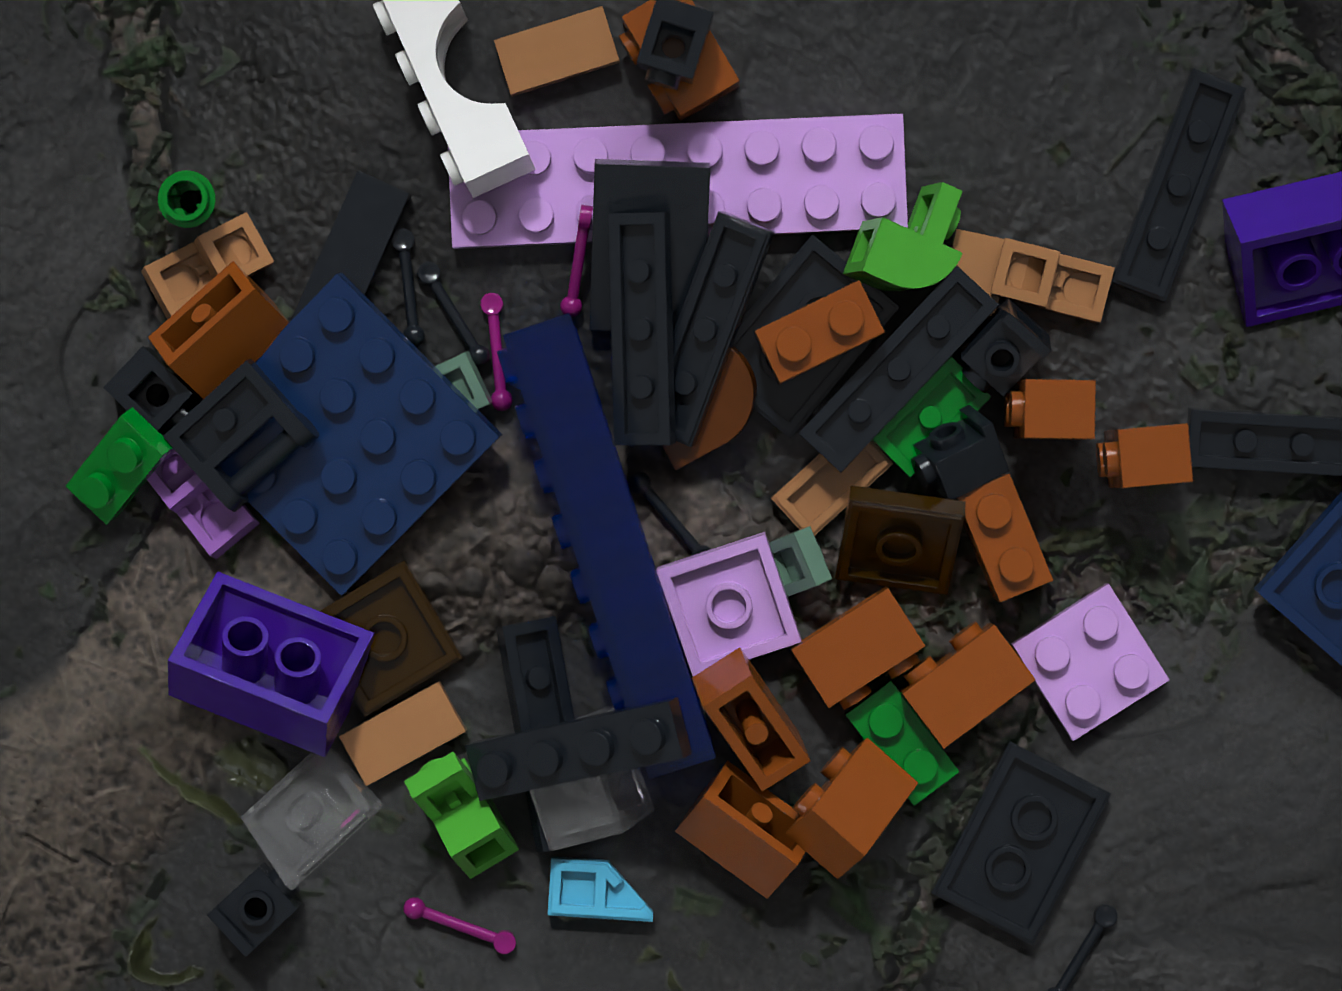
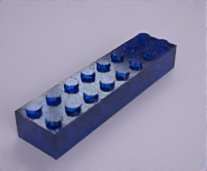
(601, 527)

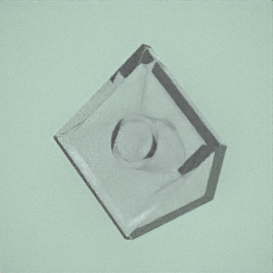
(592, 806)
(310, 815)

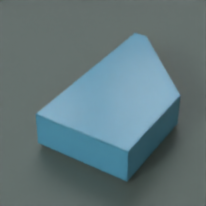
(593, 891)

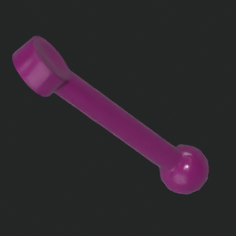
(571, 303)
(493, 305)
(503, 941)

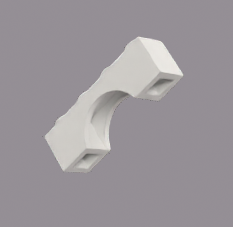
(480, 136)

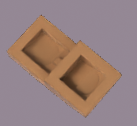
(187, 270)
(1052, 281)

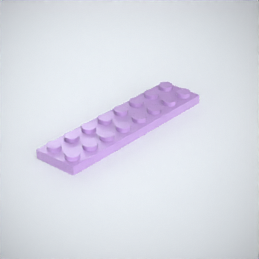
(768, 172)

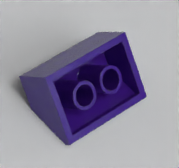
(1286, 248)
(269, 663)

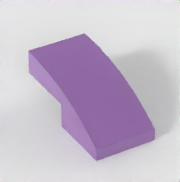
(198, 507)

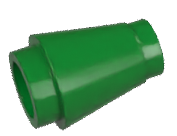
(176, 190)

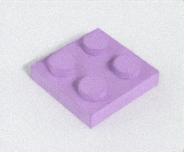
(729, 602)
(1090, 661)

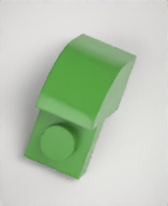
(909, 257)
(468, 827)

